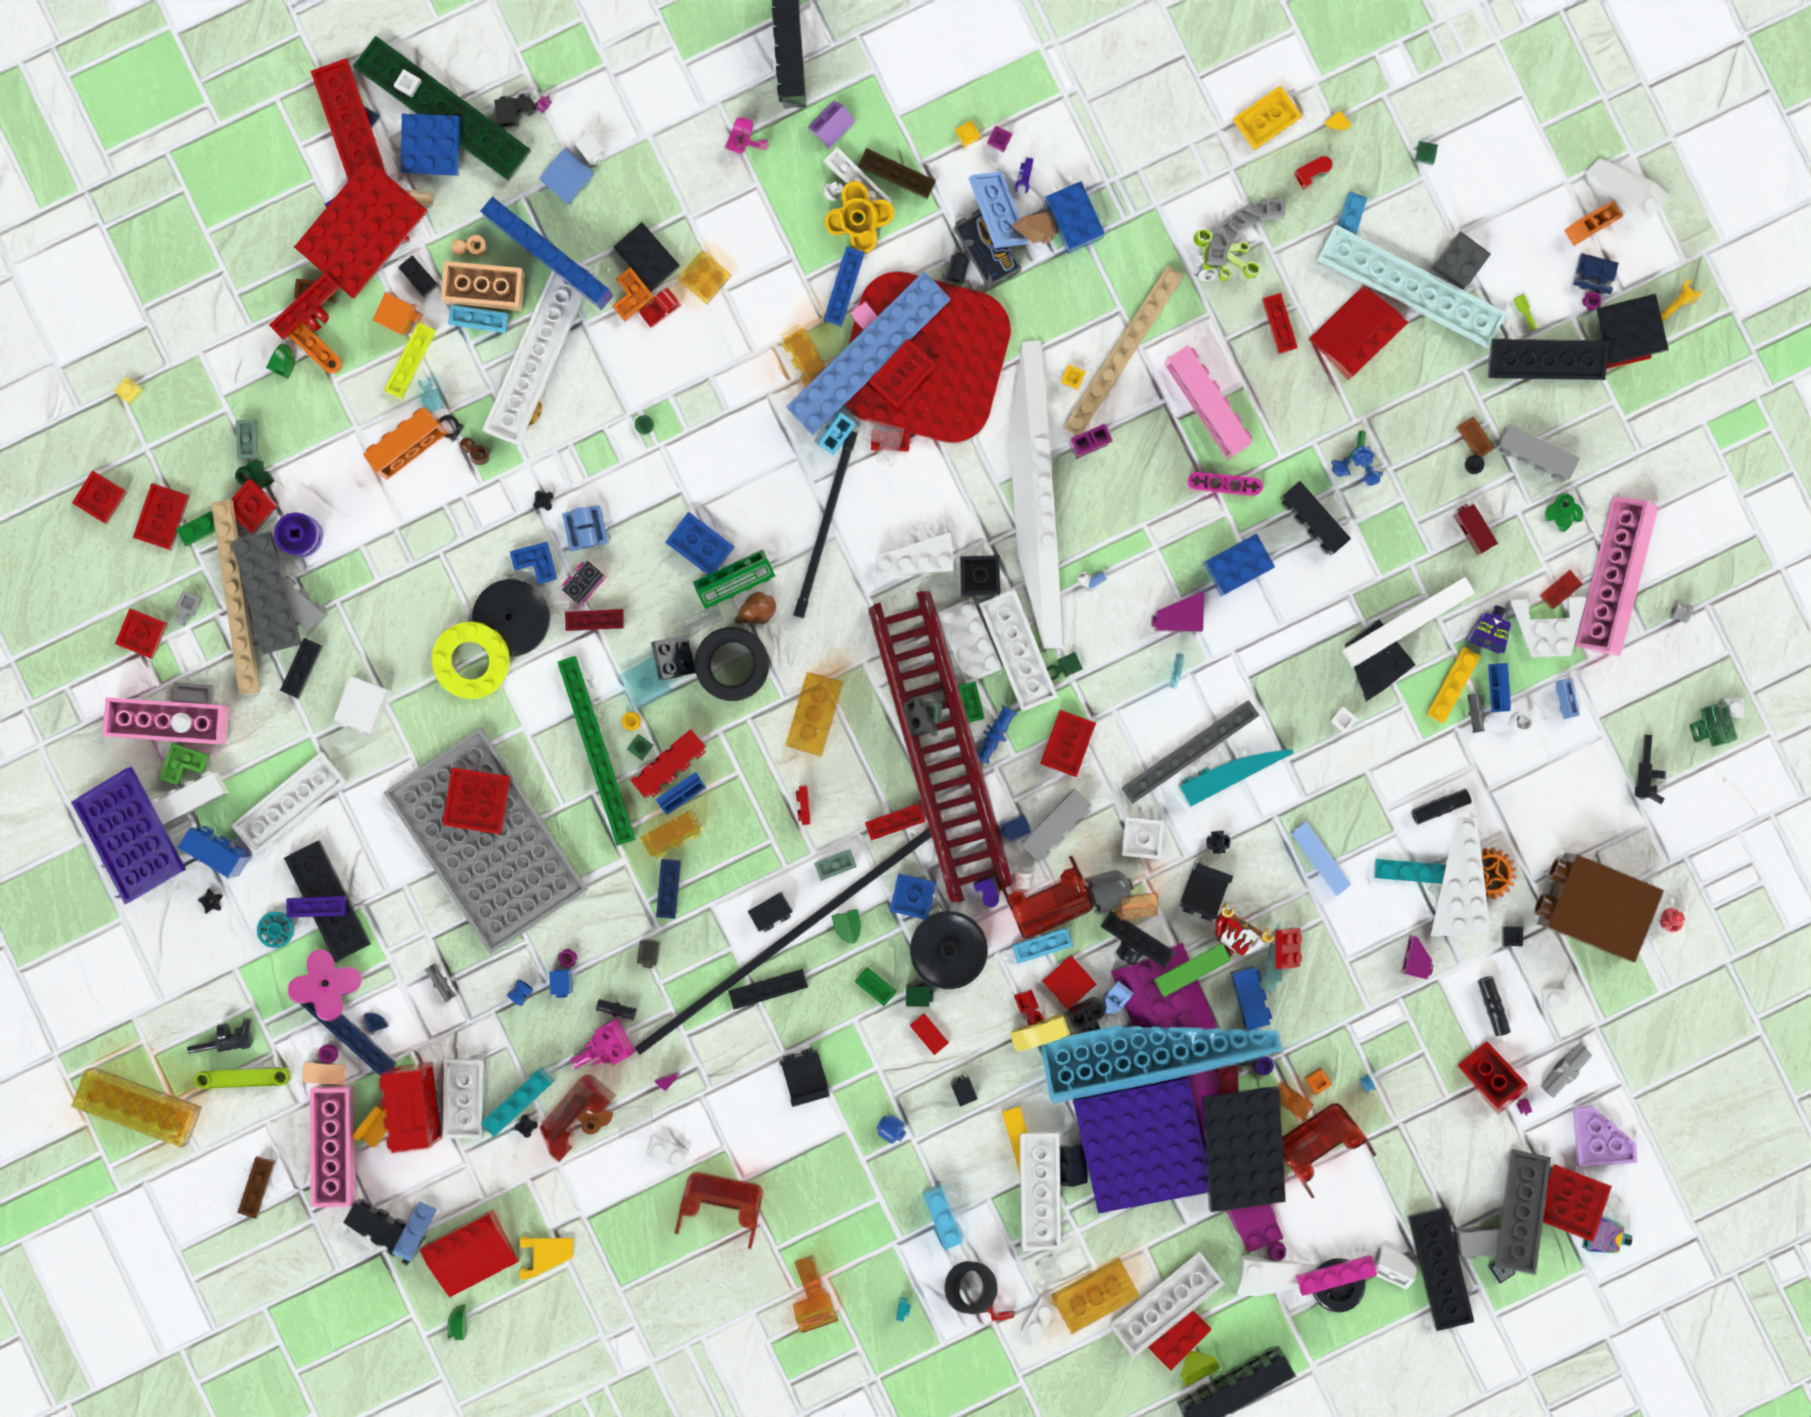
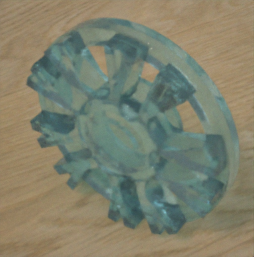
(1177, 669)

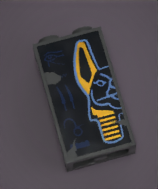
(992, 263)

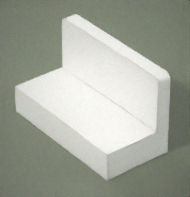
(1396, 1267)

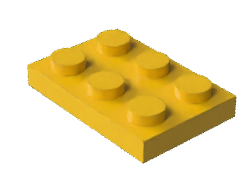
(1267, 118)

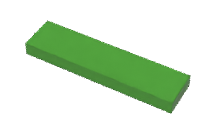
(1192, 970)

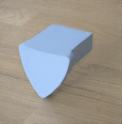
(1116, 998)

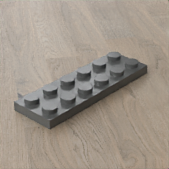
(266, 593)
(1523, 1212)

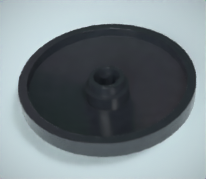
(528, 610)
(953, 968)

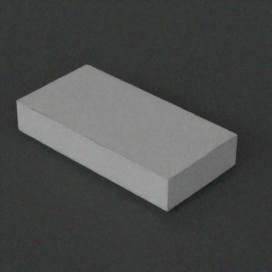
(193, 693)

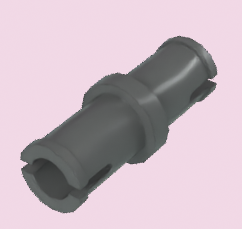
(1475, 712)
(440, 982)

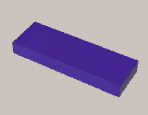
(316, 906)

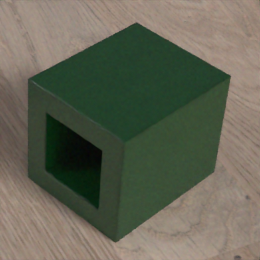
(918, 995)

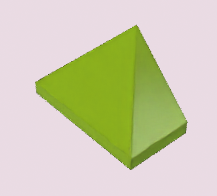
(1197, 1367)

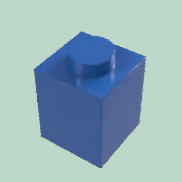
(560, 982)

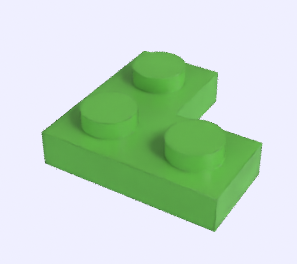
(178, 759)

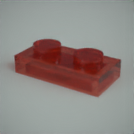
(1560, 589)

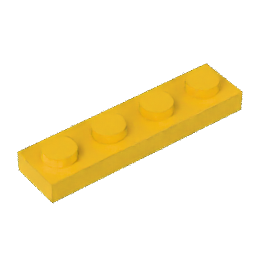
(1453, 685)

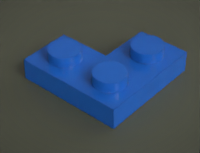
(537, 556)

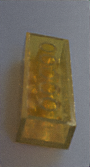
(136, 1106)

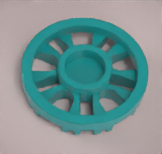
(275, 929)

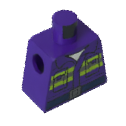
(1491, 631)

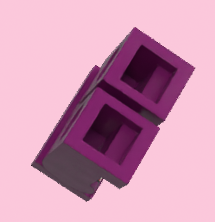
(1090, 441)

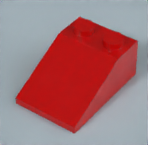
(1493, 1077)

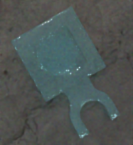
(432, 397)

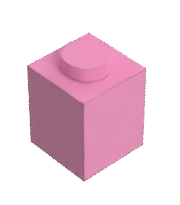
(863, 315)

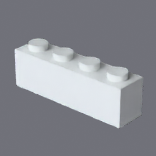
(190, 798)

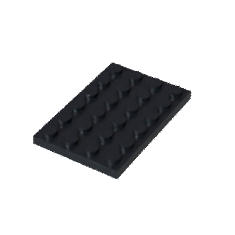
(1243, 1148)

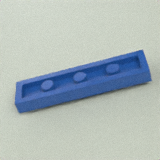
(844, 286)

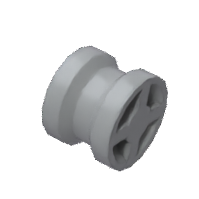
(1681, 611)

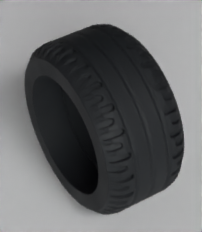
(952, 1287)

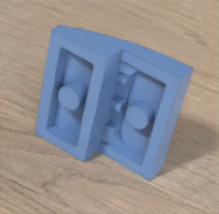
(567, 176)

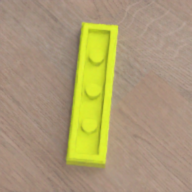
(410, 360)

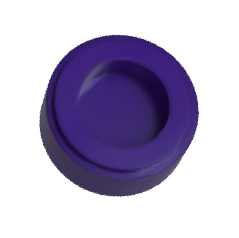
(1263, 1065)

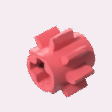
(1672, 920)

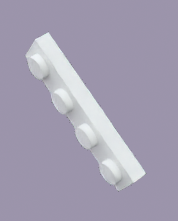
(849, 172)

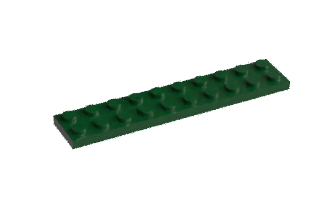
(477, 132)

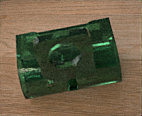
(1714, 725)

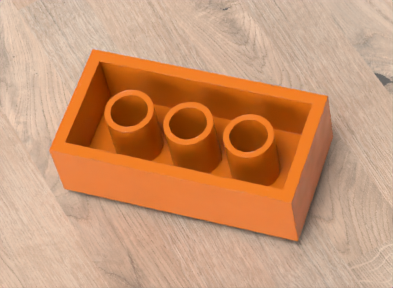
(405, 443)

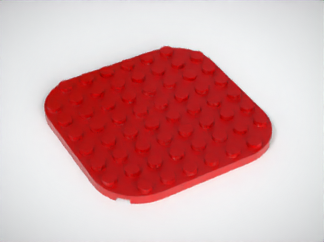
(967, 346)

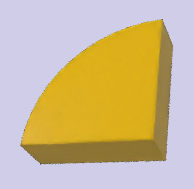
(1338, 122)

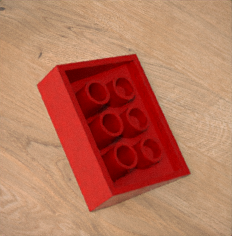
(1358, 331)
(469, 1253)

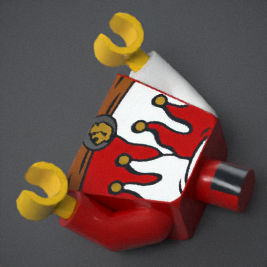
(1238, 934)

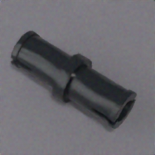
(616, 1009)

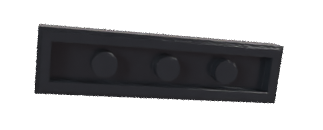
(768, 989)

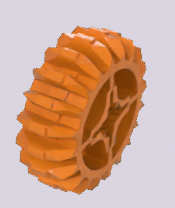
(1494, 866)

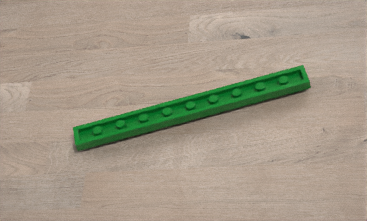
(596, 750)

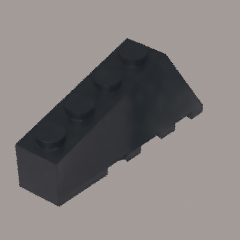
(378, 1225)

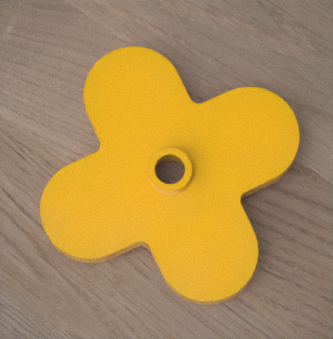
(856, 202)

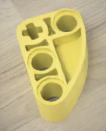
(1041, 1033)

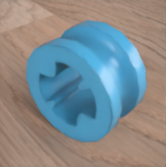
(1367, 1083)

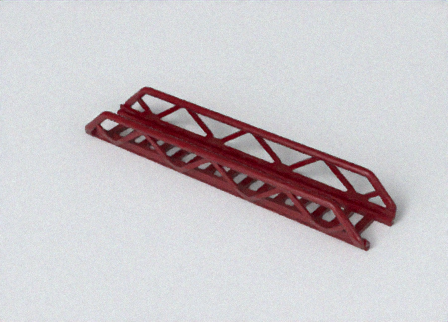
(916, 752)

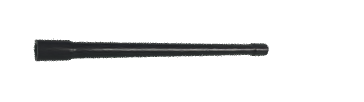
(802, 602)

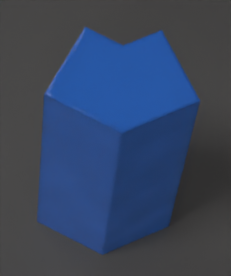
(1499, 687)
(681, 793)

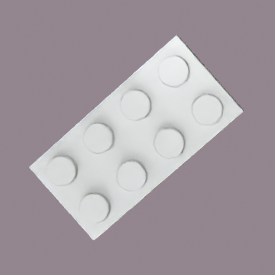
(969, 640)
(463, 1098)

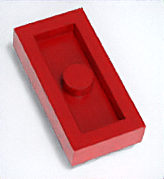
(802, 797)

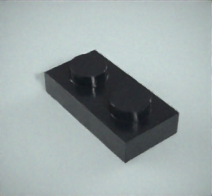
(418, 276)

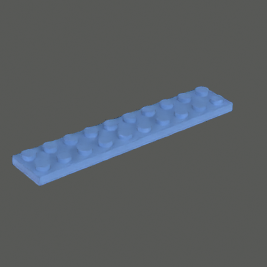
(868, 352)

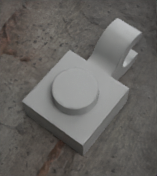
(187, 604)

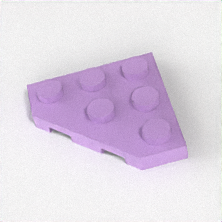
(1600, 1140)

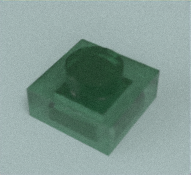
(1426, 153)
(640, 747)

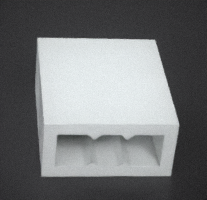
(361, 705)

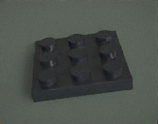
(1632, 329)

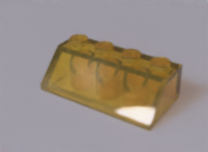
(814, 714)
(1095, 1295)

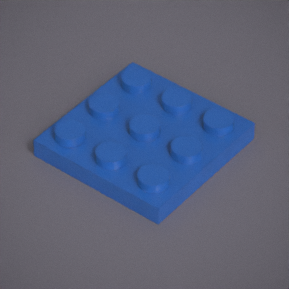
(430, 144)

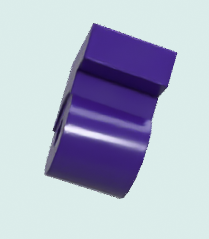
(990, 896)

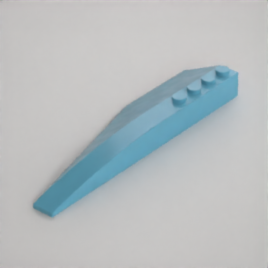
(1140, 1056)

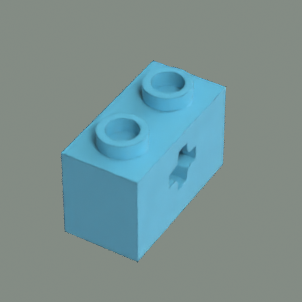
(835, 432)

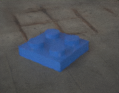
(912, 896)

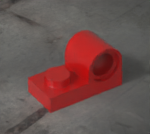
(660, 308)

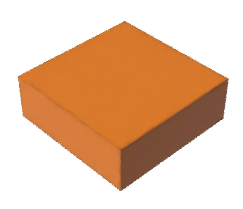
(1318, 1081)

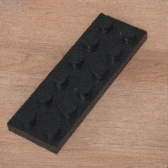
(1548, 359)
(318, 878)
(1440, 1268)

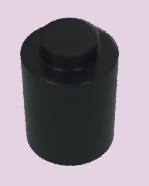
(957, 268)

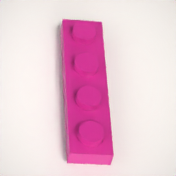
(1336, 1275)

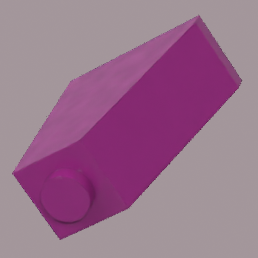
(1181, 616)

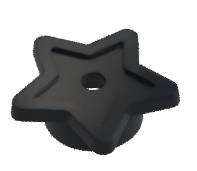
(205, 901)

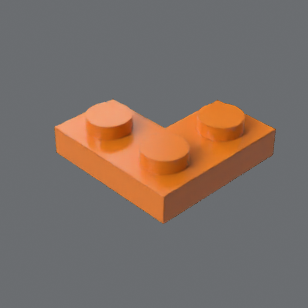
(636, 295)

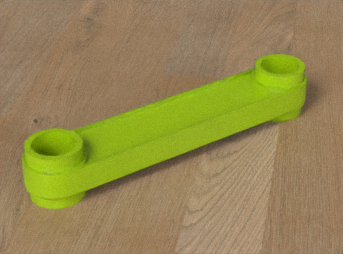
(242, 1077)

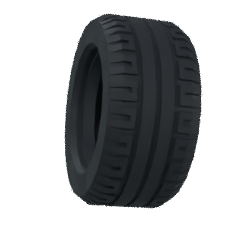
(711, 644)

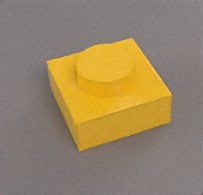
(967, 133)
(1073, 377)

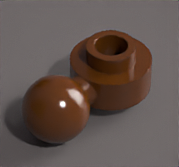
(478, 454)

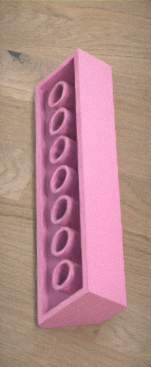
(1616, 576)

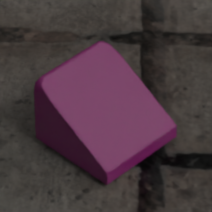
(665, 1081)

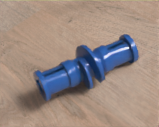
(995, 734)

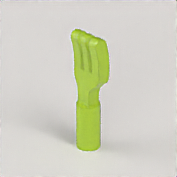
(1523, 307)

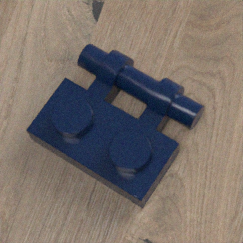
(1595, 268)

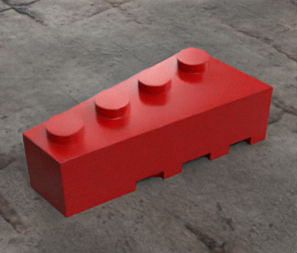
(668, 764)

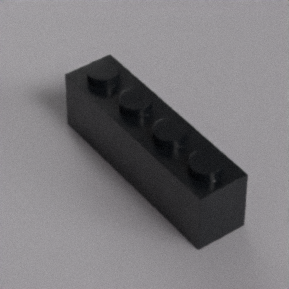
(1315, 518)

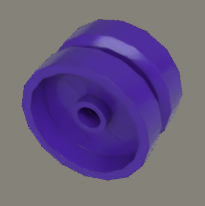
(287, 533)

